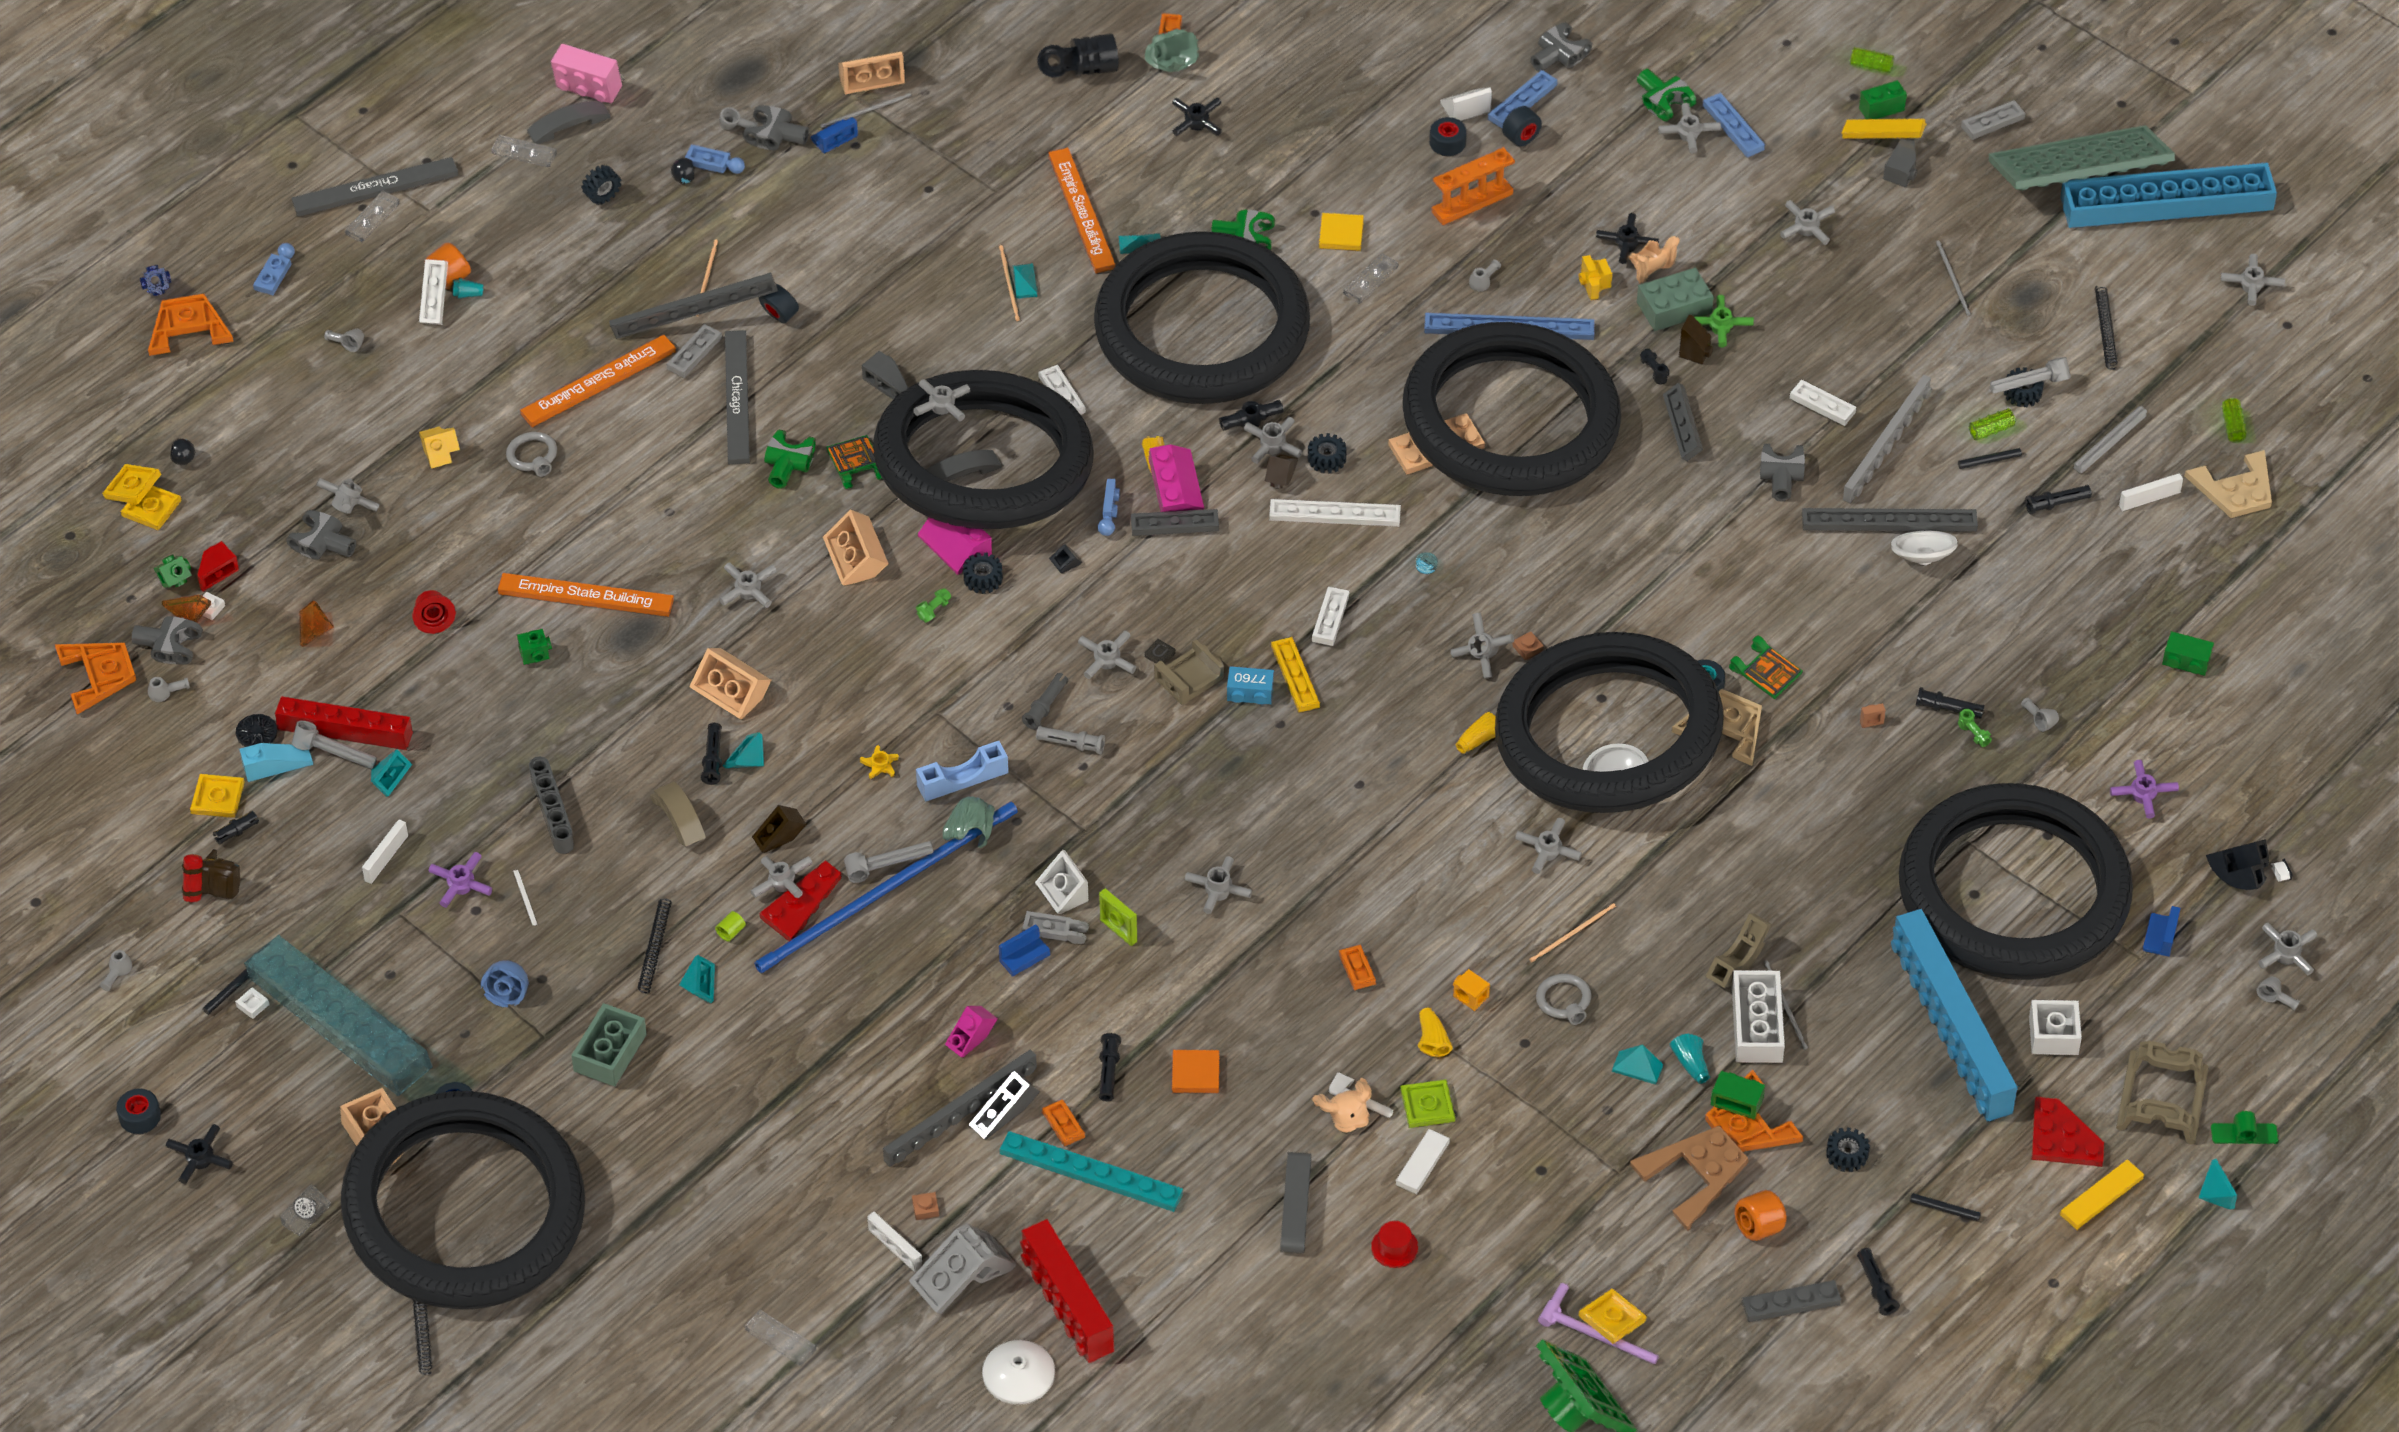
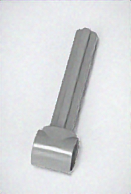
(2055, 371)
(307, 736)
(859, 866)

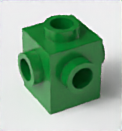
(166, 571)
(534, 646)

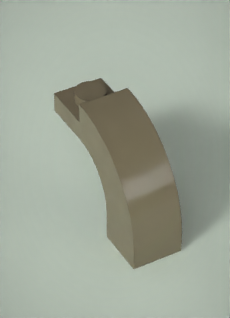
(680, 813)
(1741, 953)

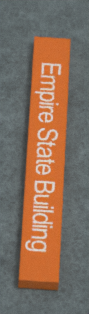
(1081, 210)
(597, 381)
(585, 594)

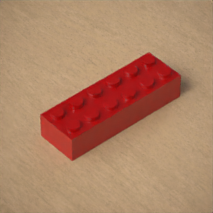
(1067, 1291)

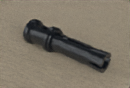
(2049, 500)
(1938, 701)
(714, 733)
(1109, 1057)
(1880, 1289)

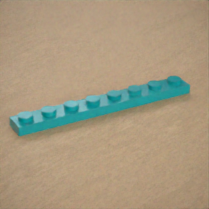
(1091, 1171)

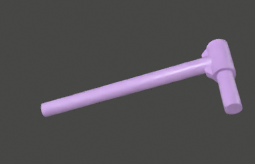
(1552, 1314)

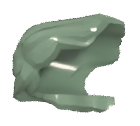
(1172, 50)
(970, 814)

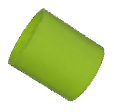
(730, 926)

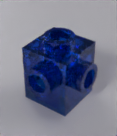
(164, 280)

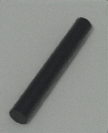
(1989, 458)
(226, 992)
(1945, 1207)

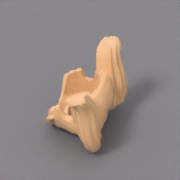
(1653, 258)
(1345, 1104)

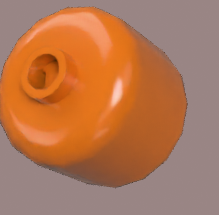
(457, 264)
(1760, 1215)

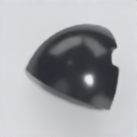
(2241, 865)

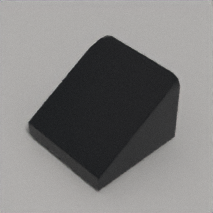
(1065, 559)

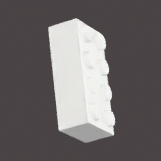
(1758, 1016)

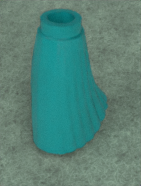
(1689, 1053)

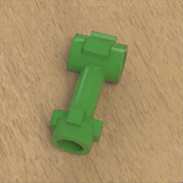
(925, 609)
(1966, 722)

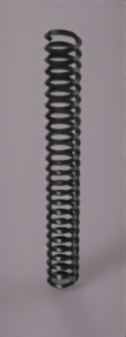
(2106, 318)
(654, 947)
(416, 1321)

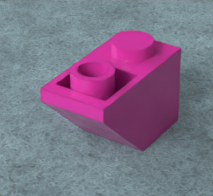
(970, 1030)

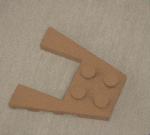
(1710, 1155)

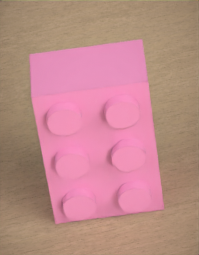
(586, 73)

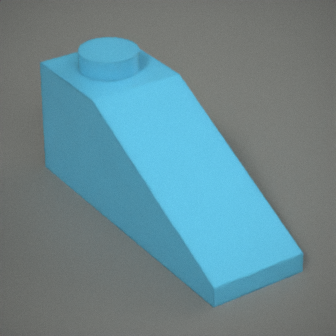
(272, 759)

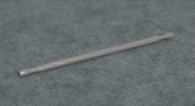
(866, 110)
(1953, 277)
(1792, 1019)

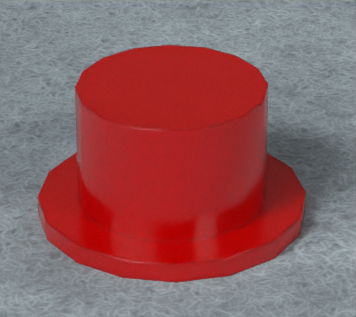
(433, 612)
(1394, 1245)

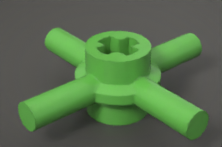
(1722, 321)

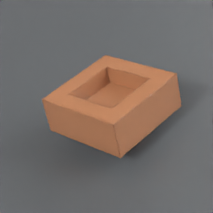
(1528, 645)
(1872, 715)
(925, 1206)

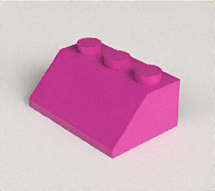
(1175, 478)
(954, 543)

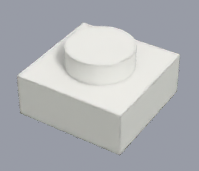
(217, 605)
(252, 1003)

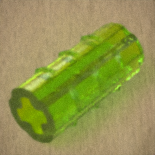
(1872, 60)
(2234, 420)
(1992, 424)

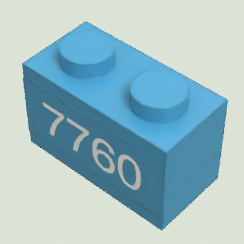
(1250, 685)

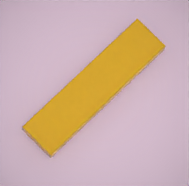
(1883, 128)
(1295, 674)
(2101, 1194)

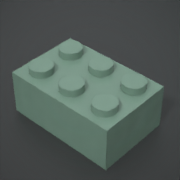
(1673, 298)
(609, 1044)

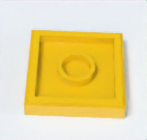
(1341, 231)
(131, 484)
(153, 508)
(217, 795)
(1612, 1316)

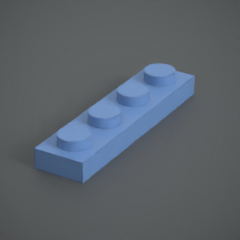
(1526, 96)
(1733, 125)

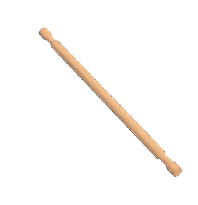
(709, 267)
(1009, 283)
(1556, 943)

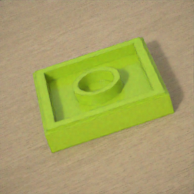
(1118, 917)
(1427, 1103)

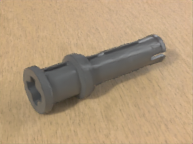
(1041, 707)

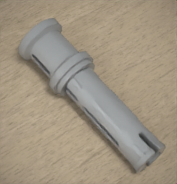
(1080, 741)

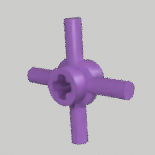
(2144, 789)
(460, 879)

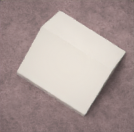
(1468, 104)
(1063, 884)

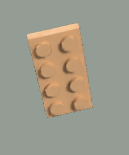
(1413, 460)

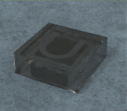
(1160, 652)

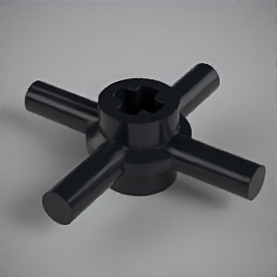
(1196, 116)
(1626, 238)
(199, 1154)

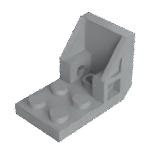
(962, 1258)

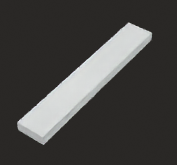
(1335, 512)

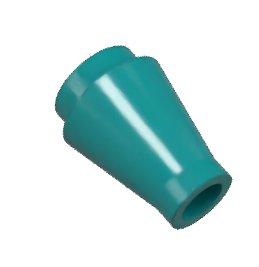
(465, 288)

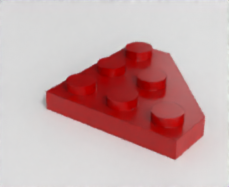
(2063, 1136)

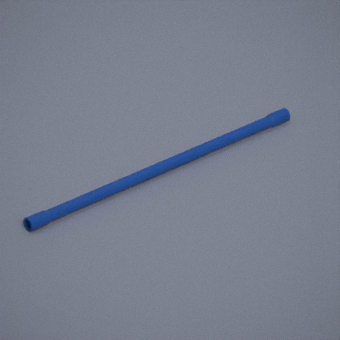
(774, 957)

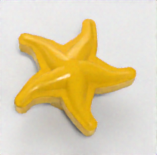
(880, 762)

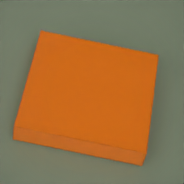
(1195, 1071)

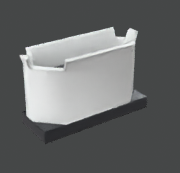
(2282, 871)

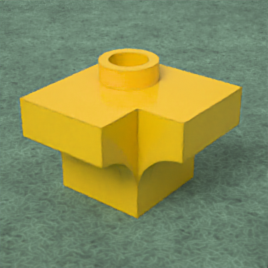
(1595, 276)
(438, 444)

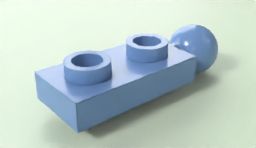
(714, 160)
(274, 270)
(1106, 525)

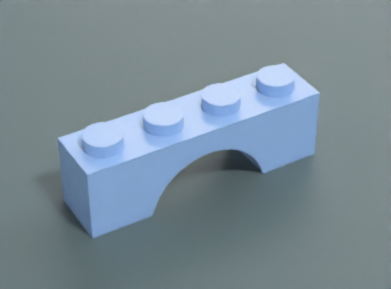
(987, 763)

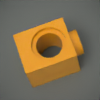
(1471, 989)

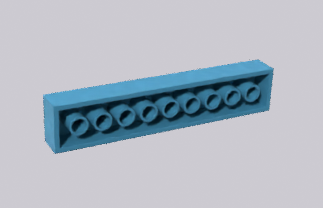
(2168, 195)
(1954, 1015)

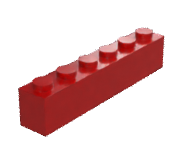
(346, 722)

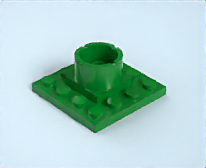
(1579, 1393)

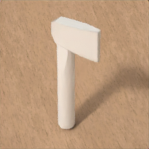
(1342, 1083)

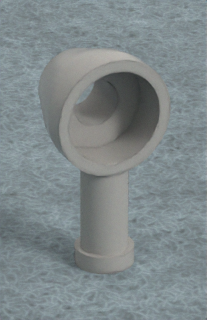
(731, 118)
(1480, 280)
(351, 340)
(159, 690)
(2043, 718)
(119, 965)
(2270, 991)

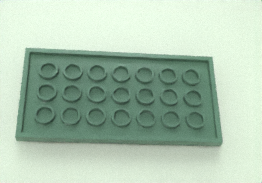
(2081, 157)

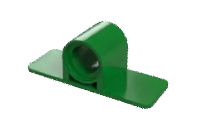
(2244, 1131)

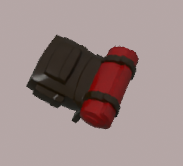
(210, 877)

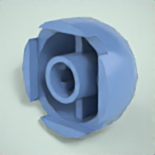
(505, 983)

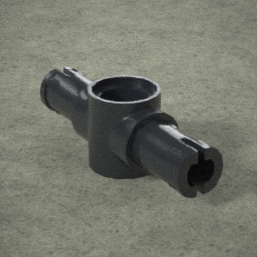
(1251, 413)

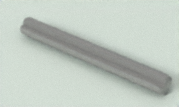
(2110, 439)

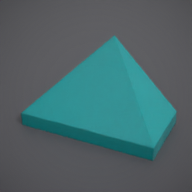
(1129, 243)
(1024, 280)
(748, 753)
(390, 772)
(700, 978)
(1638, 1064)
(2218, 1188)

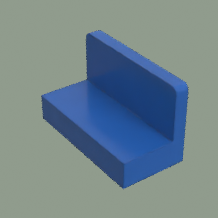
(835, 135)
(2161, 932)
(1023, 951)

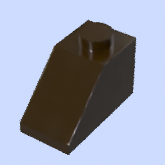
(1694, 341)
(1280, 470)
(779, 828)

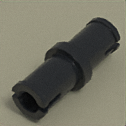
(235, 827)

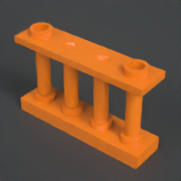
(1478, 197)

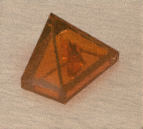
(188, 607)
(312, 623)

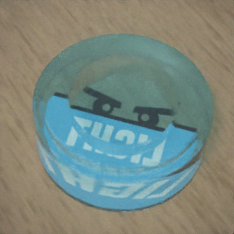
(1426, 563)

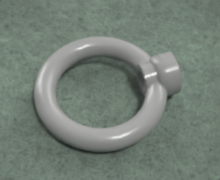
(539, 465)
(1574, 1012)

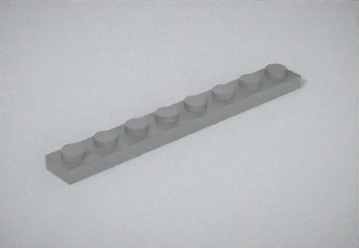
(1885, 441)

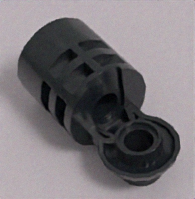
(1084, 56)

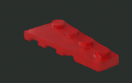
(790, 913)

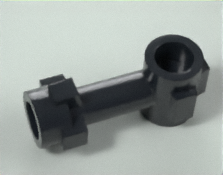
(1660, 372)

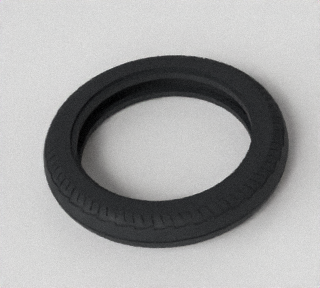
(1202, 382)
(1499, 472)
(985, 507)
(1609, 789)
(2030, 807)
(462, 1286)

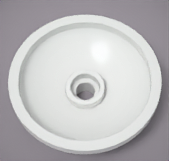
(1924, 546)
(1614, 758)
(1018, 1382)

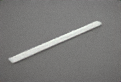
(525, 898)

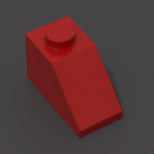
(216, 564)

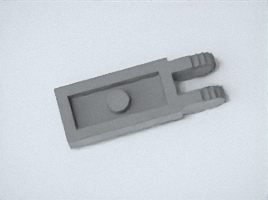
(1057, 927)

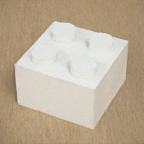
(2055, 1027)

